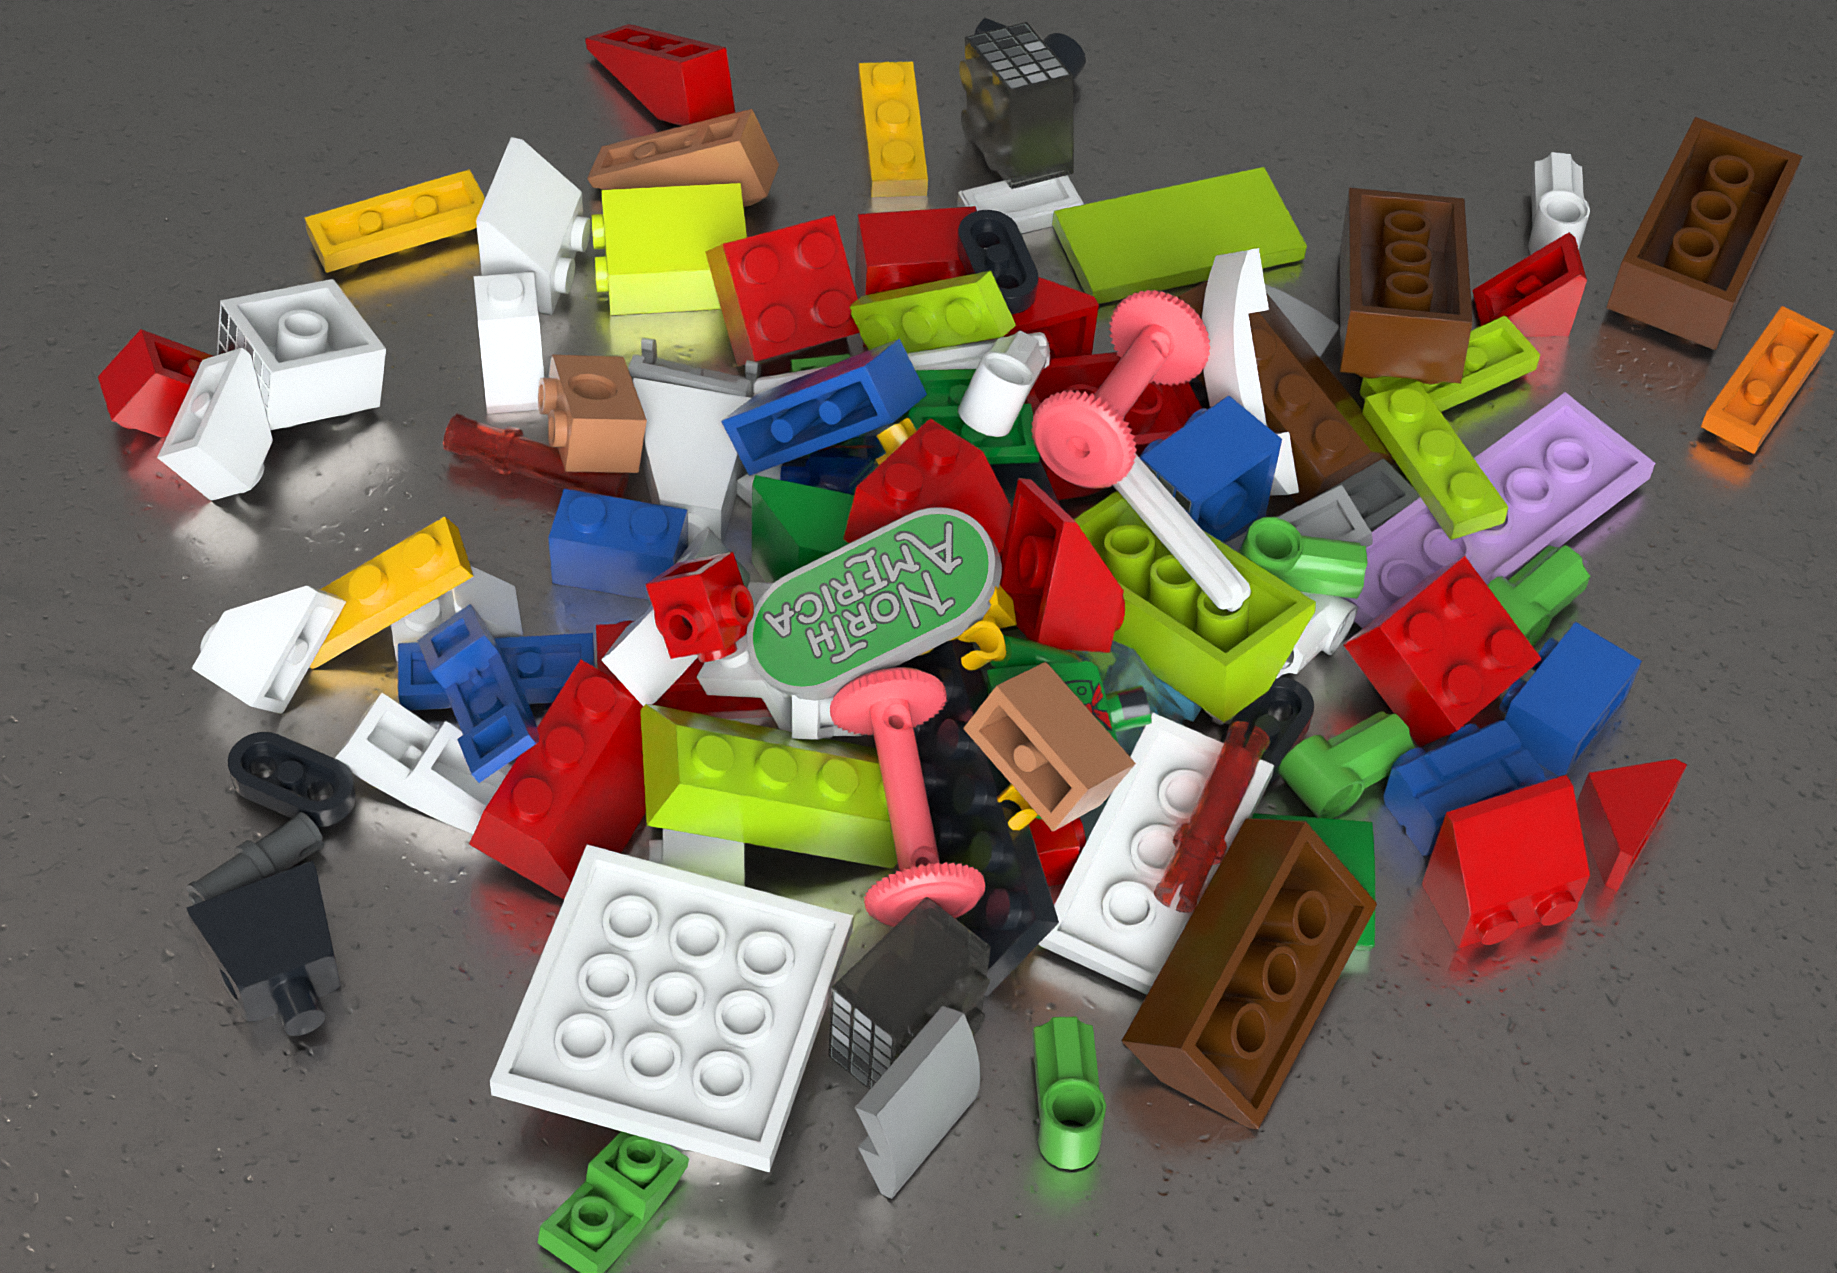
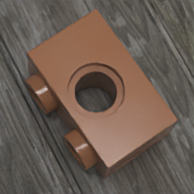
(593, 413)

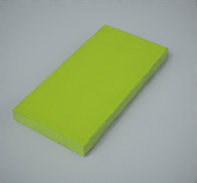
(1175, 233)

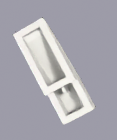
(418, 764)

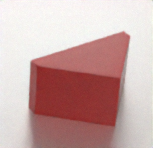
(1537, 292)
(1621, 811)

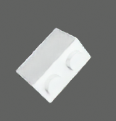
(532, 224)

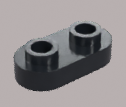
(1005, 257)
(1285, 699)
(297, 778)

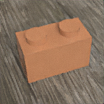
(1049, 745)

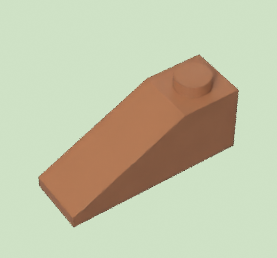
(695, 154)

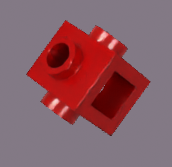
(701, 607)

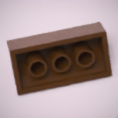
(1305, 399)
(1251, 970)

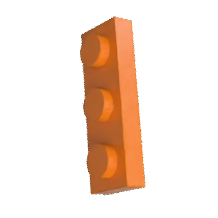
(1767, 379)

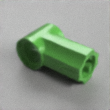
(1306, 561)
(1541, 589)
(1336, 771)
(1068, 1091)

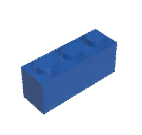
(824, 407)

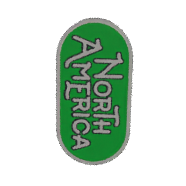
(874, 603)

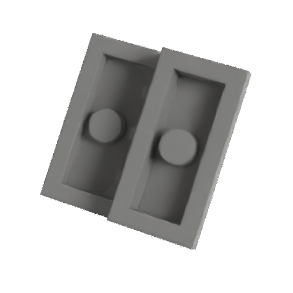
(919, 1099)

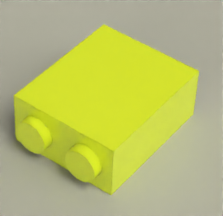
(659, 245)

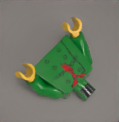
(1016, 655)

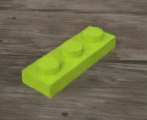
(934, 314)
(1493, 357)
(1435, 460)

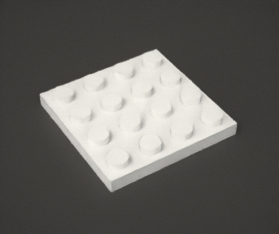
(674, 1007)

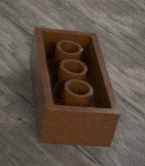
(1703, 233)
(1404, 286)

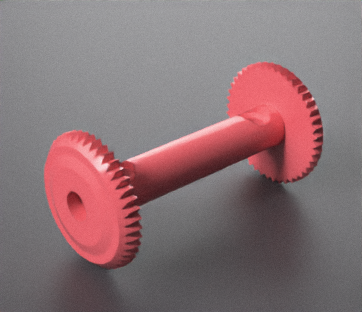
(1086, 435)
(890, 707)

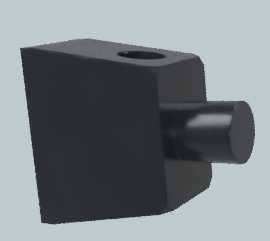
(271, 947)

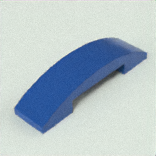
(481, 692)

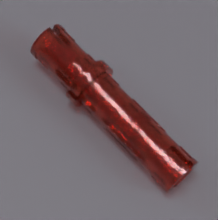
(512, 452)
(1202, 840)

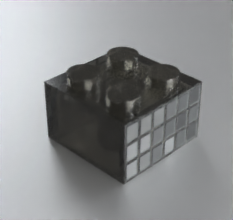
(1018, 105)
(901, 986)

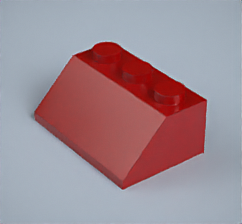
(571, 786)

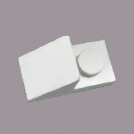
(489, 596)

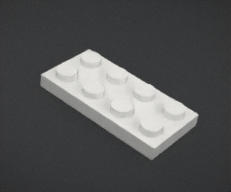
(1109, 900)

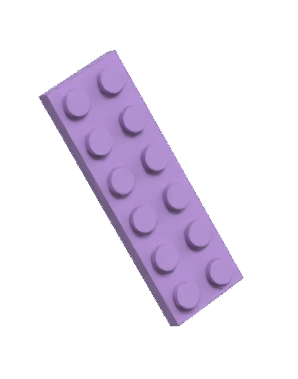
(1552, 474)

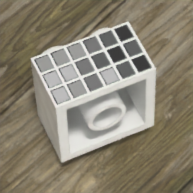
(307, 351)

